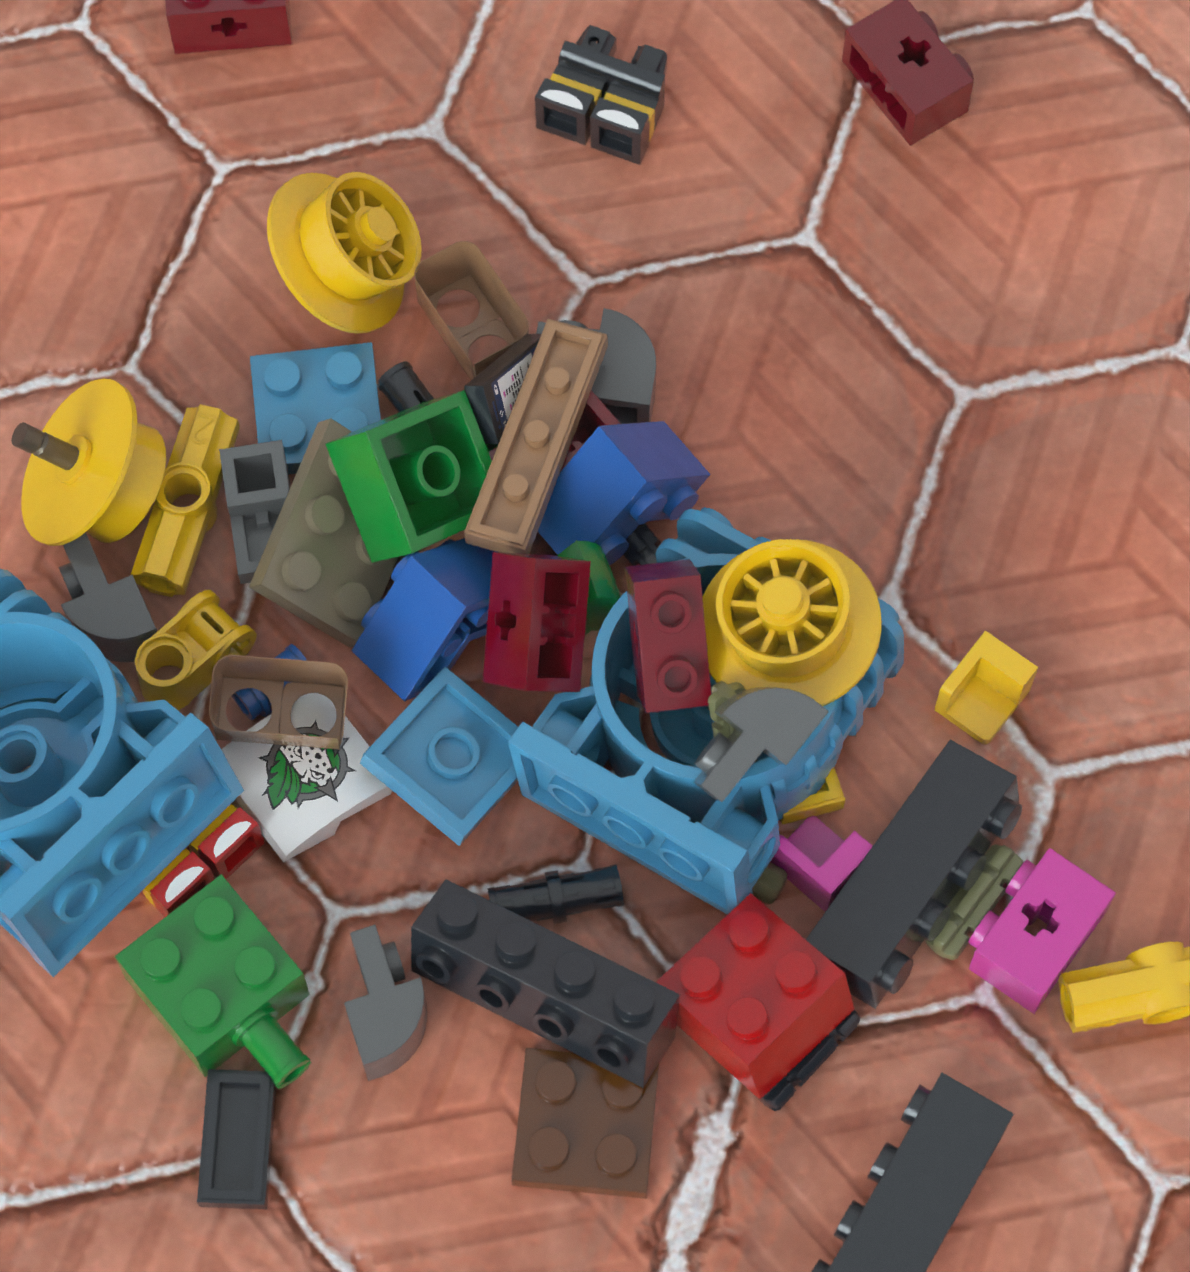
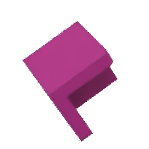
(820, 860)

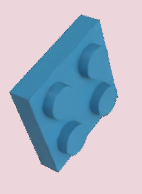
(311, 386)
(447, 756)

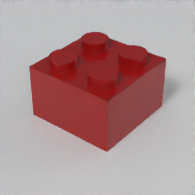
(757, 995)

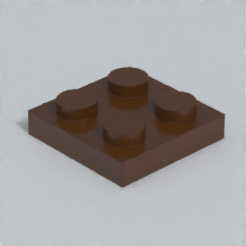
(582, 1127)

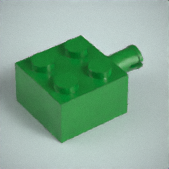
(413, 475)
(219, 983)

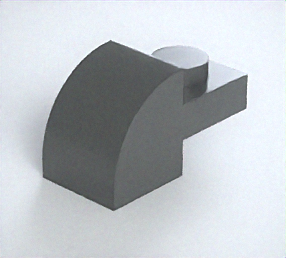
(255, 493)
(107, 613)
(763, 721)
(390, 1018)

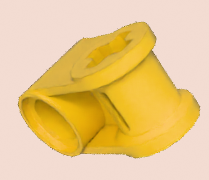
(194, 643)

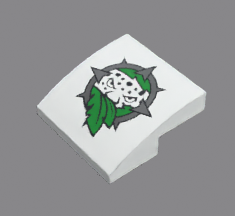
(303, 790)

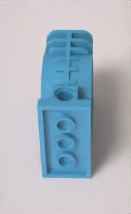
(107, 787)
(651, 802)

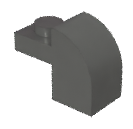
(628, 368)

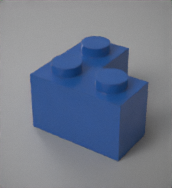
(618, 482)
(427, 615)

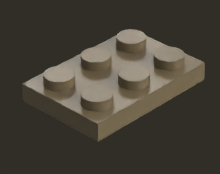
(316, 553)

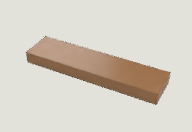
(536, 438)

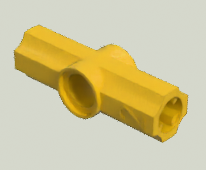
(174, 532)
(1145, 986)

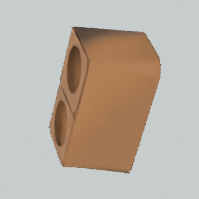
(467, 269)
(268, 676)

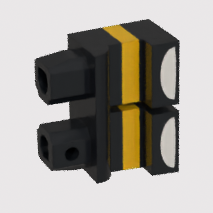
(604, 95)

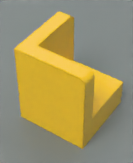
(985, 688)

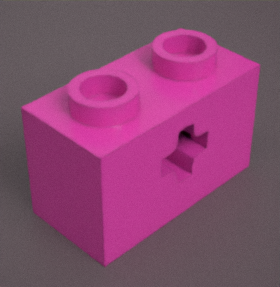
(1030, 965)

